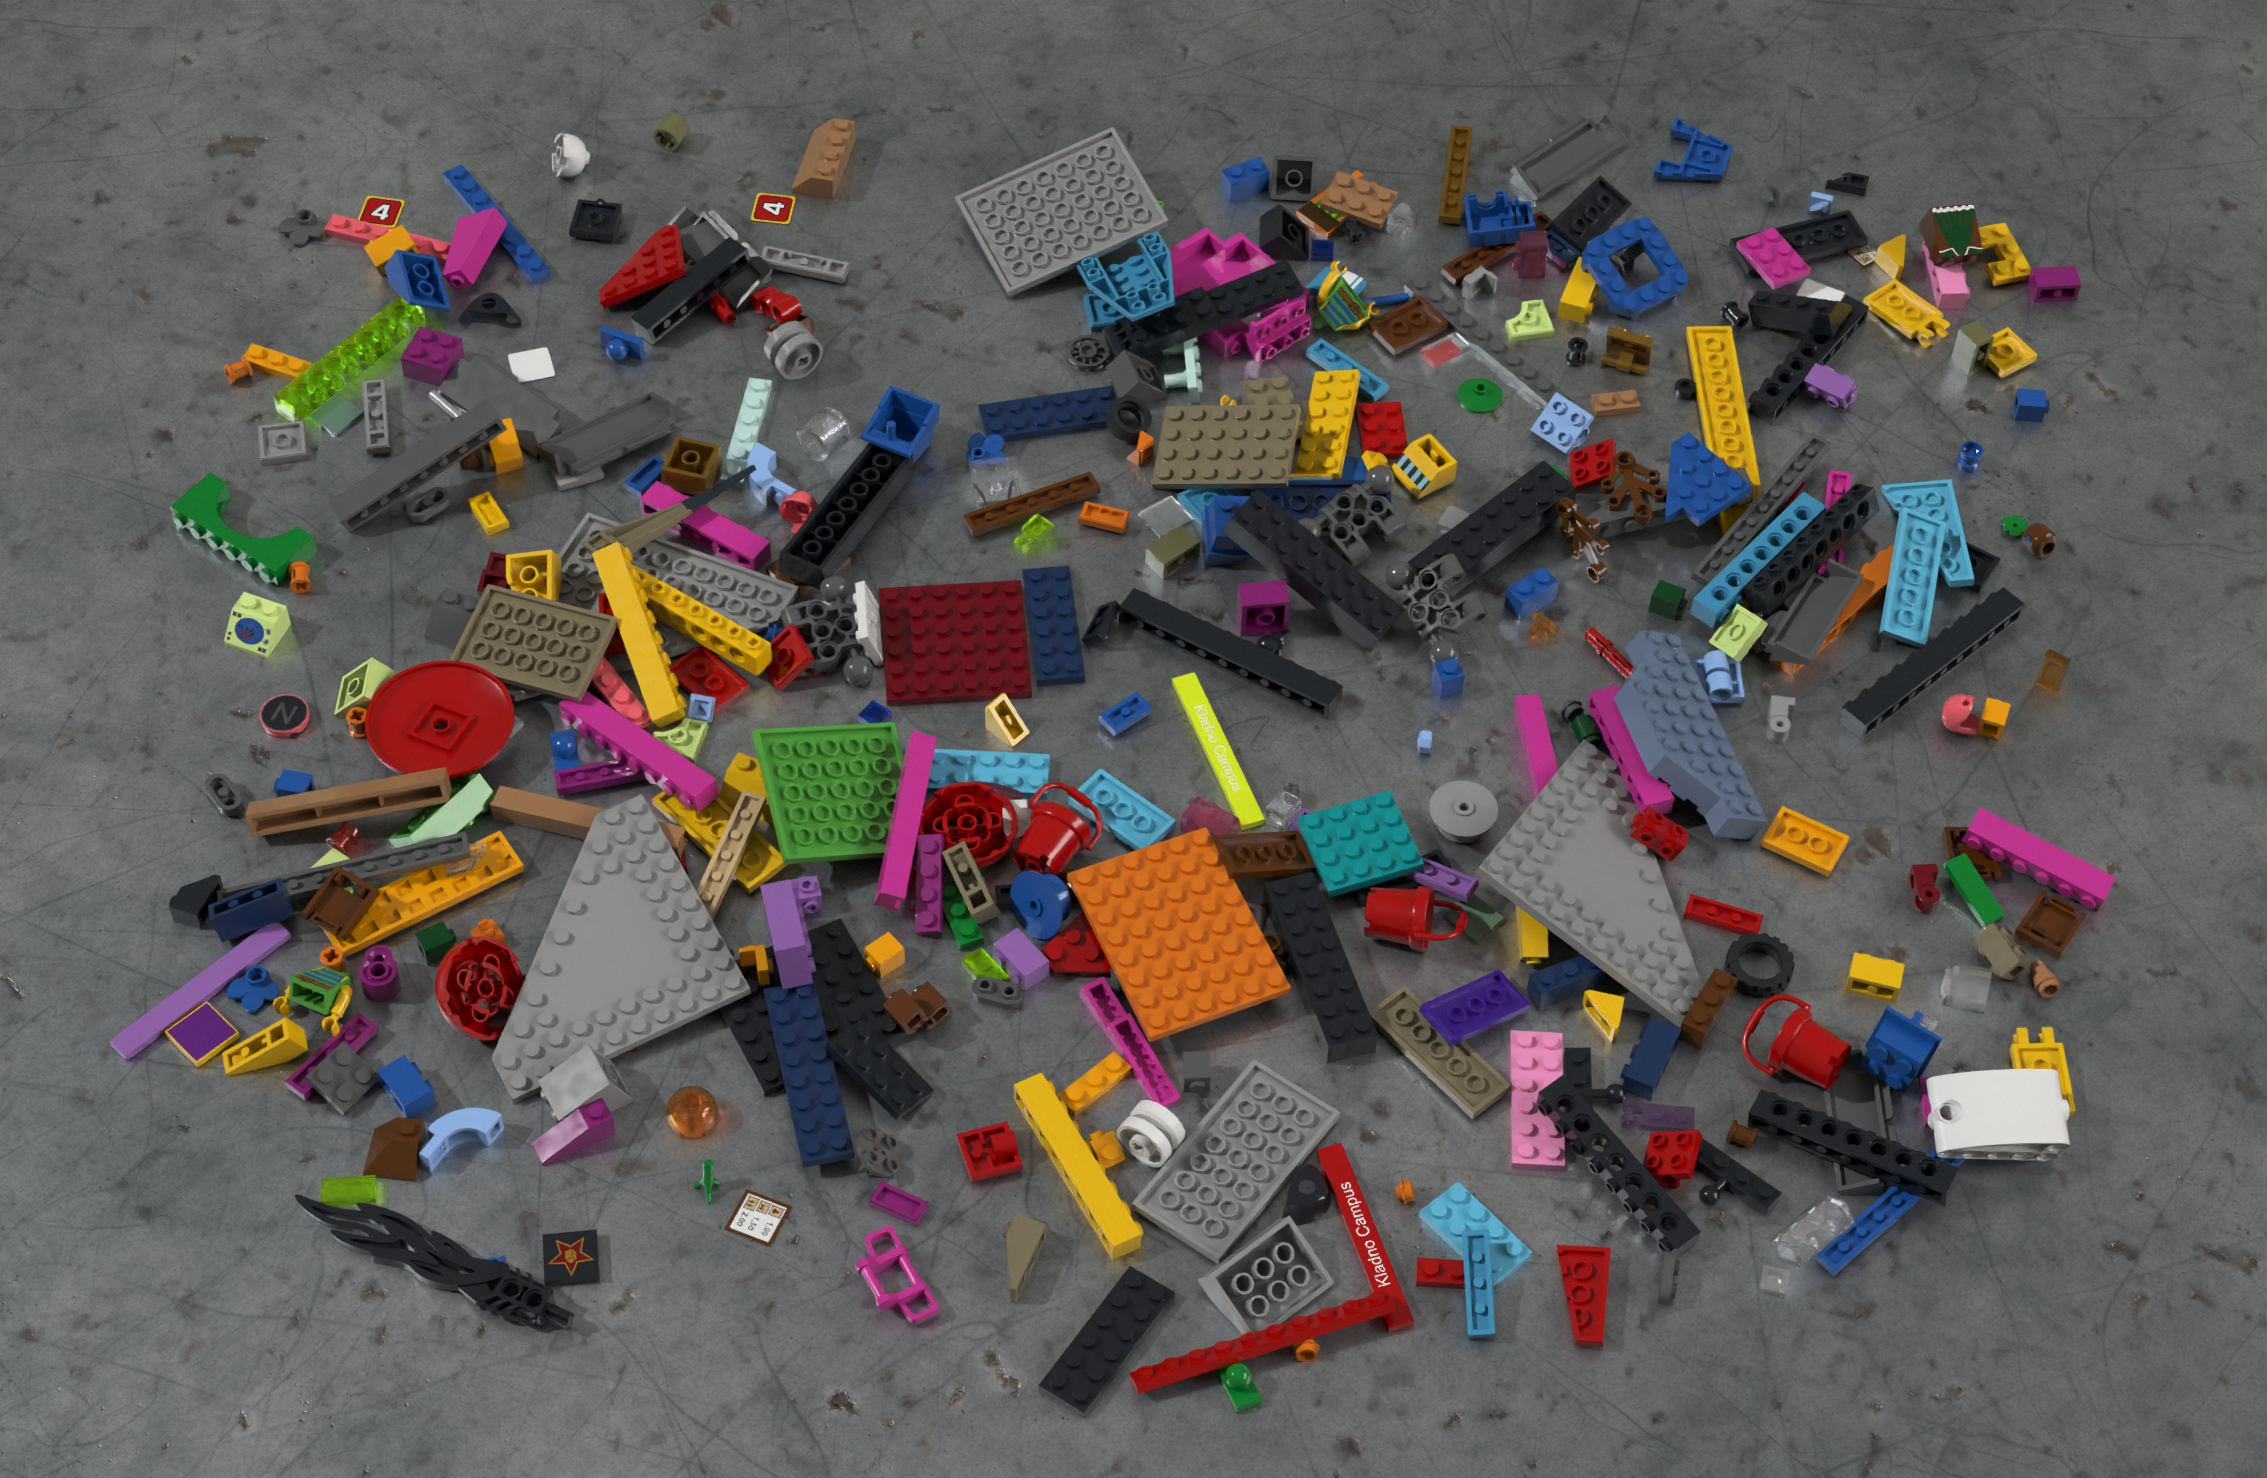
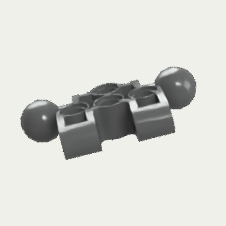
(1340, 521)
(1467, 609)
(832, 621)

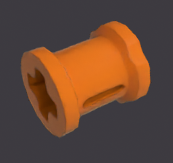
(245, 371)
(299, 577)
(356, 719)
(332, 958)

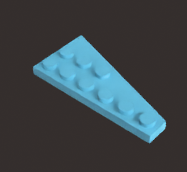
(1937, 501)

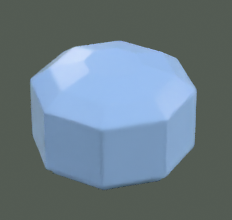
(1424, 741)

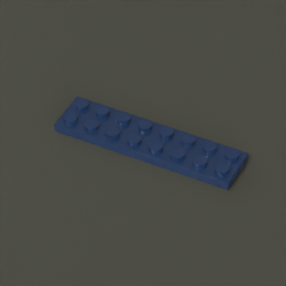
(808, 1075)

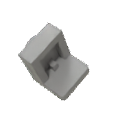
(1479, 280)

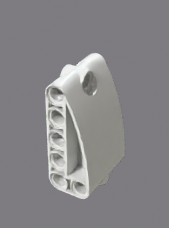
(1999, 1115)

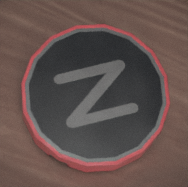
(284, 715)

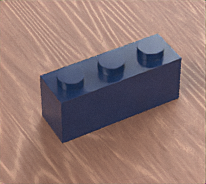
(251, 910)
(1564, 981)
(1650, 1058)

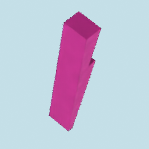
(1129, 1041)

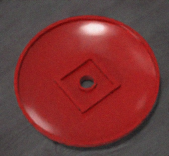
(436, 693)

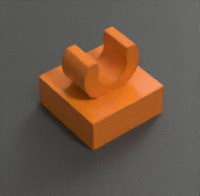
(488, 928)

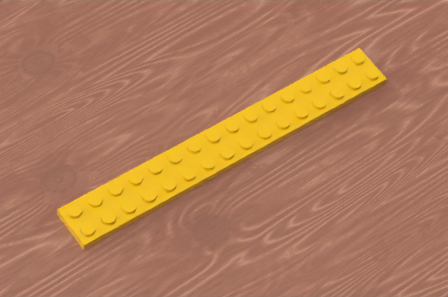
(1723, 409)

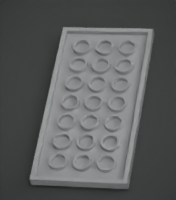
(1235, 1161)

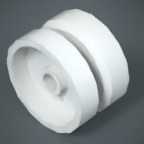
(1150, 1133)

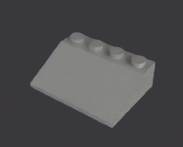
(1267, 1278)

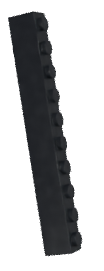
(1231, 653)
(1931, 663)

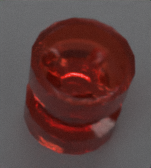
(344, 838)

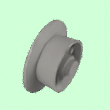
(1463, 810)

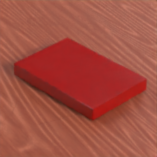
(707, 675)

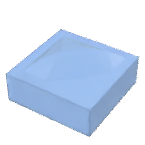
(1820, 203)
(701, 707)

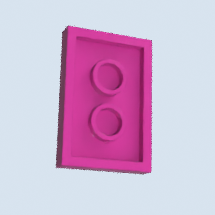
(1773, 258)

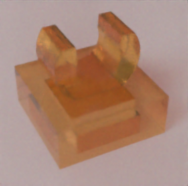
(1544, 624)

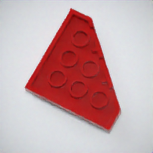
(651, 266)
(1076, 950)

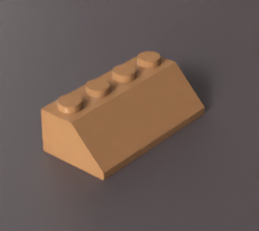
(825, 159)

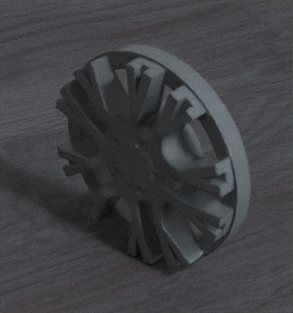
(1087, 352)

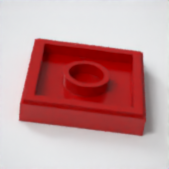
(789, 657)

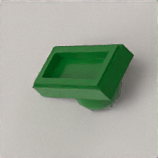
(1239, 1386)

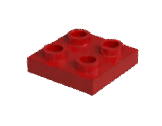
(1592, 464)
(989, 1151)
(1672, 1156)

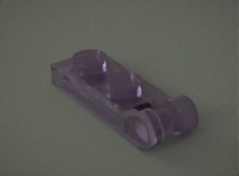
(1656, 1116)

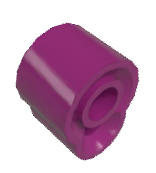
(379, 974)

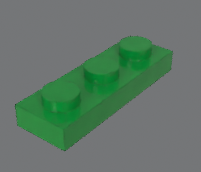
(958, 917)

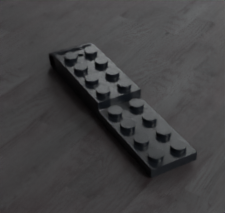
(1204, 311)

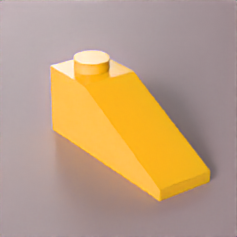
(266, 1048)

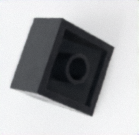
(1283, 235)

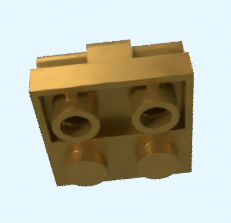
(1628, 348)

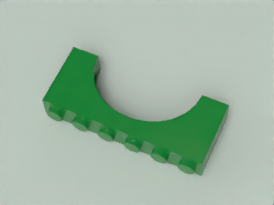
(269, 557)

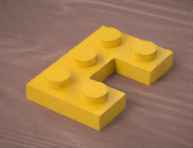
(2012, 263)

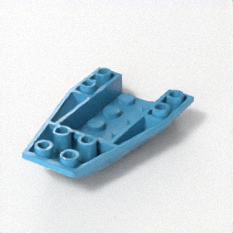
(1136, 285)

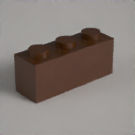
(1708, 1008)

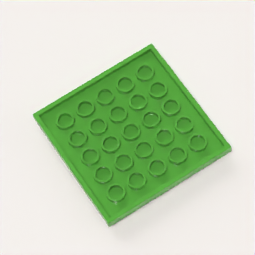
(830, 788)

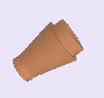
(2044, 980)

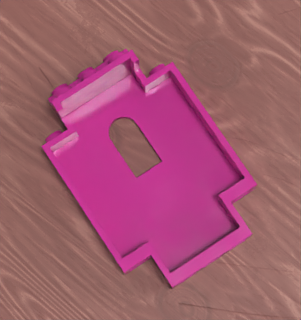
(1210, 263)

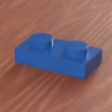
(1125, 713)

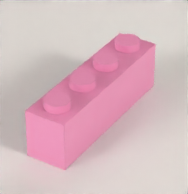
(1947, 283)

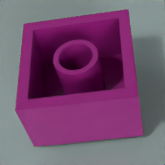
(431, 356)
(1262, 607)

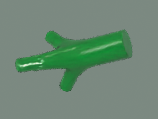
(707, 1179)

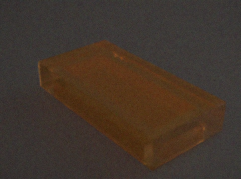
(2052, 671)

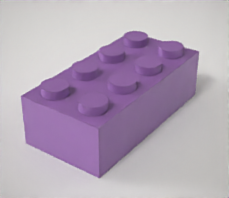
(788, 934)

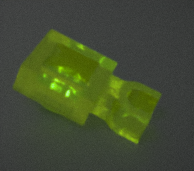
(1035, 530)

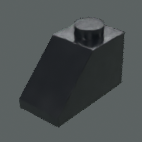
(192, 901)

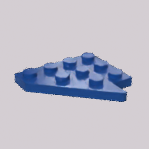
(1700, 482)

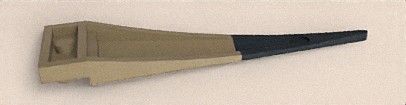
(645, 529)

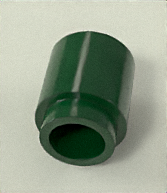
(1586, 728)

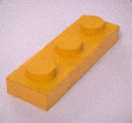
(275, 362)
(1095, 1083)

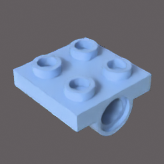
(1563, 424)
(1720, 677)

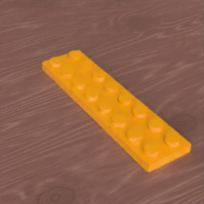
(429, 892)

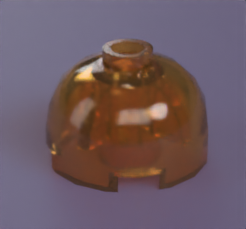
(692, 1112)

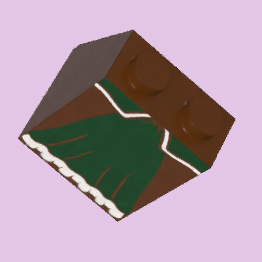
(1952, 234)

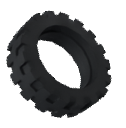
(1769, 946)

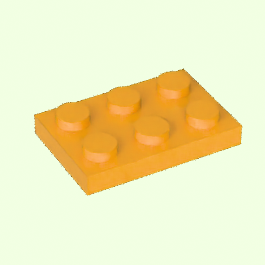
(1805, 841)

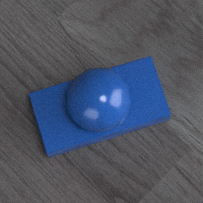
(621, 344)
(564, 750)

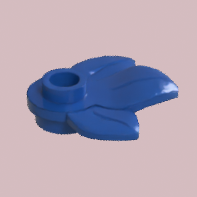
(984, 447)
(253, 992)

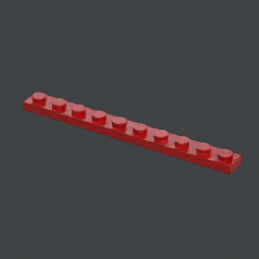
(1261, 1342)

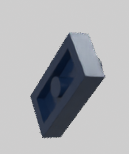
(1561, 251)

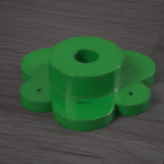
(2014, 525)

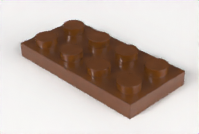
(1264, 854)

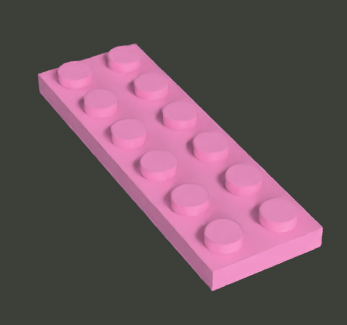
(1534, 1064)

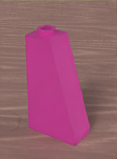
(471, 246)

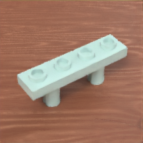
(1189, 376)

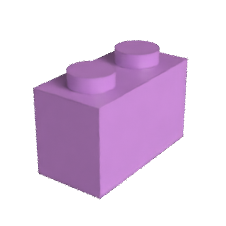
(1020, 959)

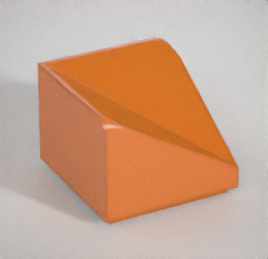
(1144, 449)

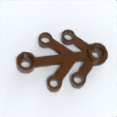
(1625, 463)
(1583, 539)

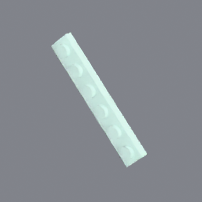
(747, 428)

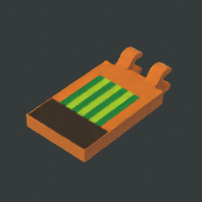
(1320, 220)

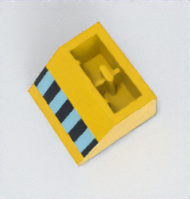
(1425, 466)

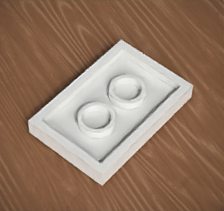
(869, 623)

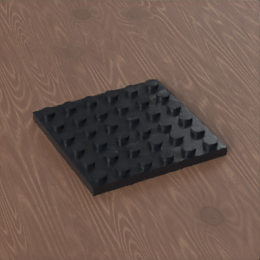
(845, 995)

